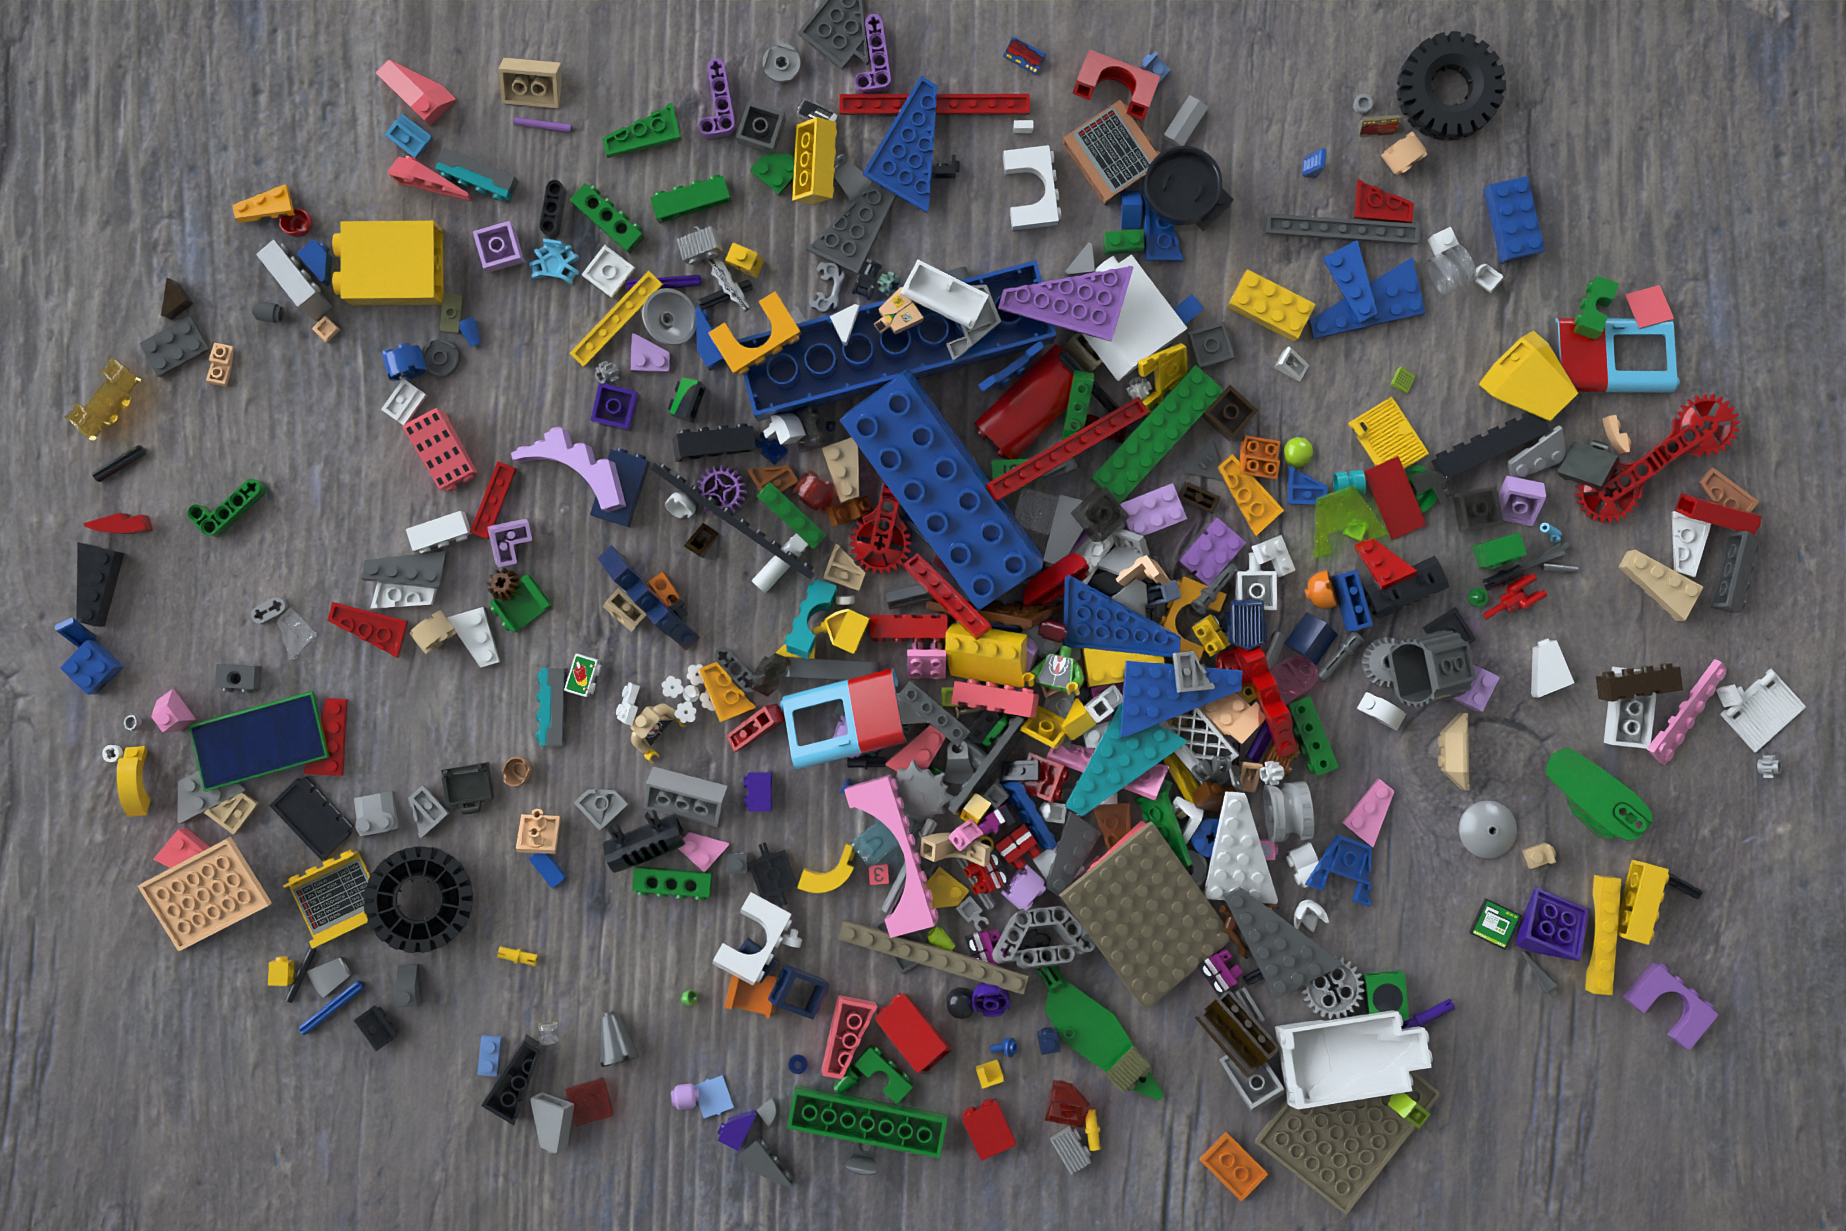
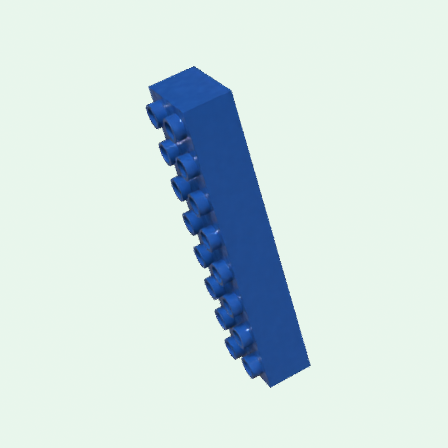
(824, 370)

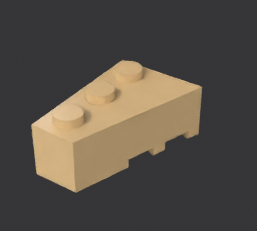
(844, 468)

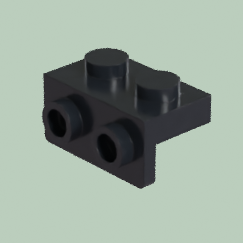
(375, 1027)

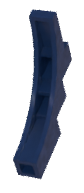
(646, 599)

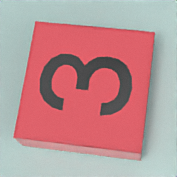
(879, 874)

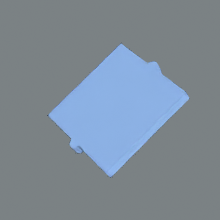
(714, 1096)

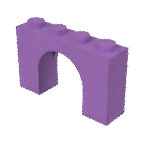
(1696, 1014)

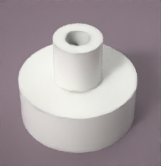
(792, 939)

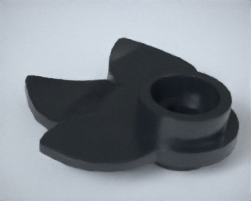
(1035, 940)

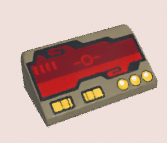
(1379, 126)

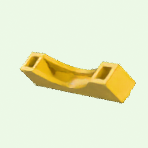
(1602, 962)

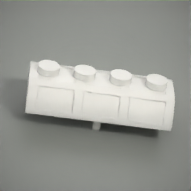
(944, 294)

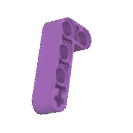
(876, 53)
(719, 98)

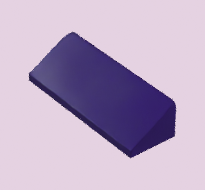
(1260, 743)

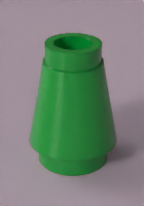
(849, 1079)

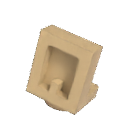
(1539, 855)

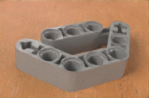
(1035, 954)

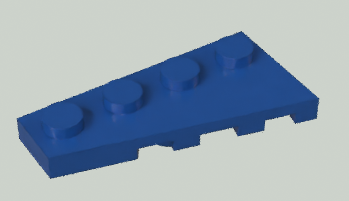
(1159, 238)
(1351, 278)
(1029, 814)

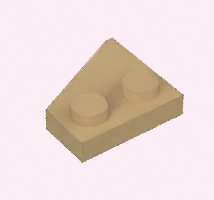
(844, 570)
(233, 812)

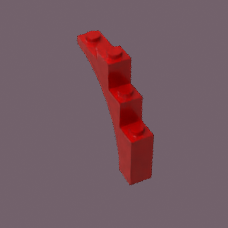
(1269, 697)

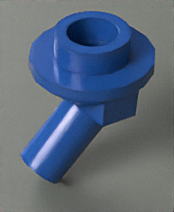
(1009, 1047)

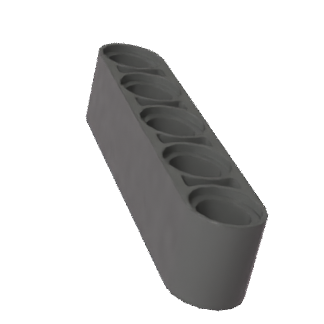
(829, 668)

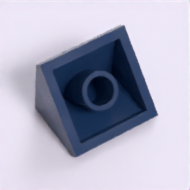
(1311, 638)

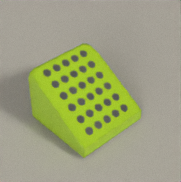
(1402, 380)

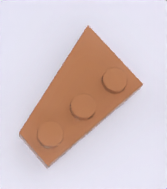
(1726, 492)

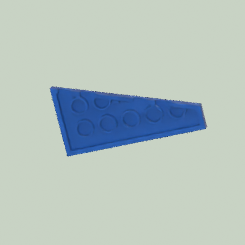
(1395, 297)

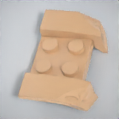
(1234, 716)

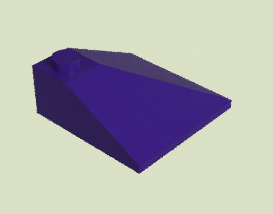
(1553, 926)

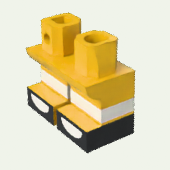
(1206, 629)

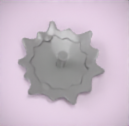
(921, 792)

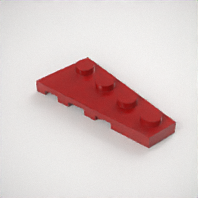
(378, 629)

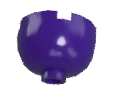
(990, 1000)

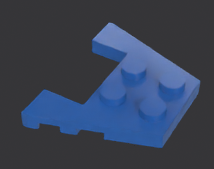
(1016, 368)
(1348, 860)

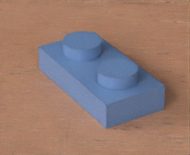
(489, 1055)

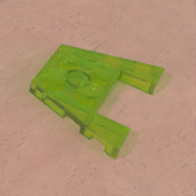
(1339, 512)

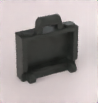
(1589, 464)
(467, 785)

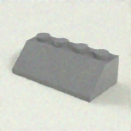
(685, 796)

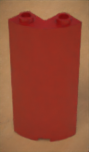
(1028, 406)

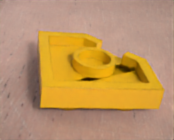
(945, 889)

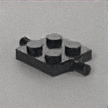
(773, 874)

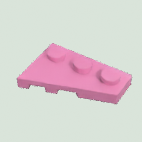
(1369, 813)

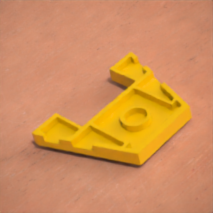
(1168, 369)

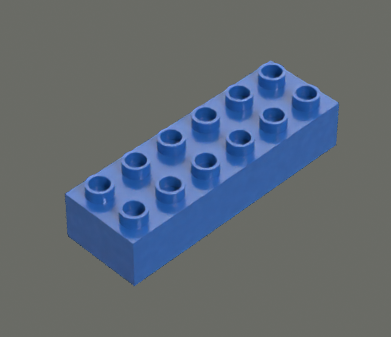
(942, 489)

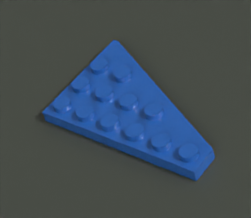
(906, 152)

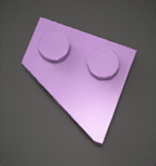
(648, 356)

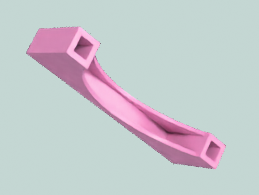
(882, 801)

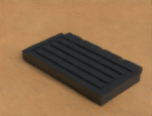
(310, 818)

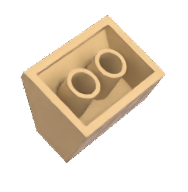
(530, 82)

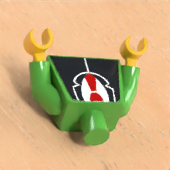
(1057, 673)

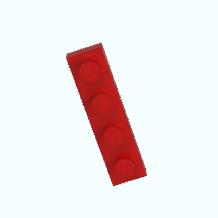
(493, 499)

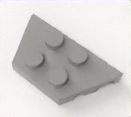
(194, 800)

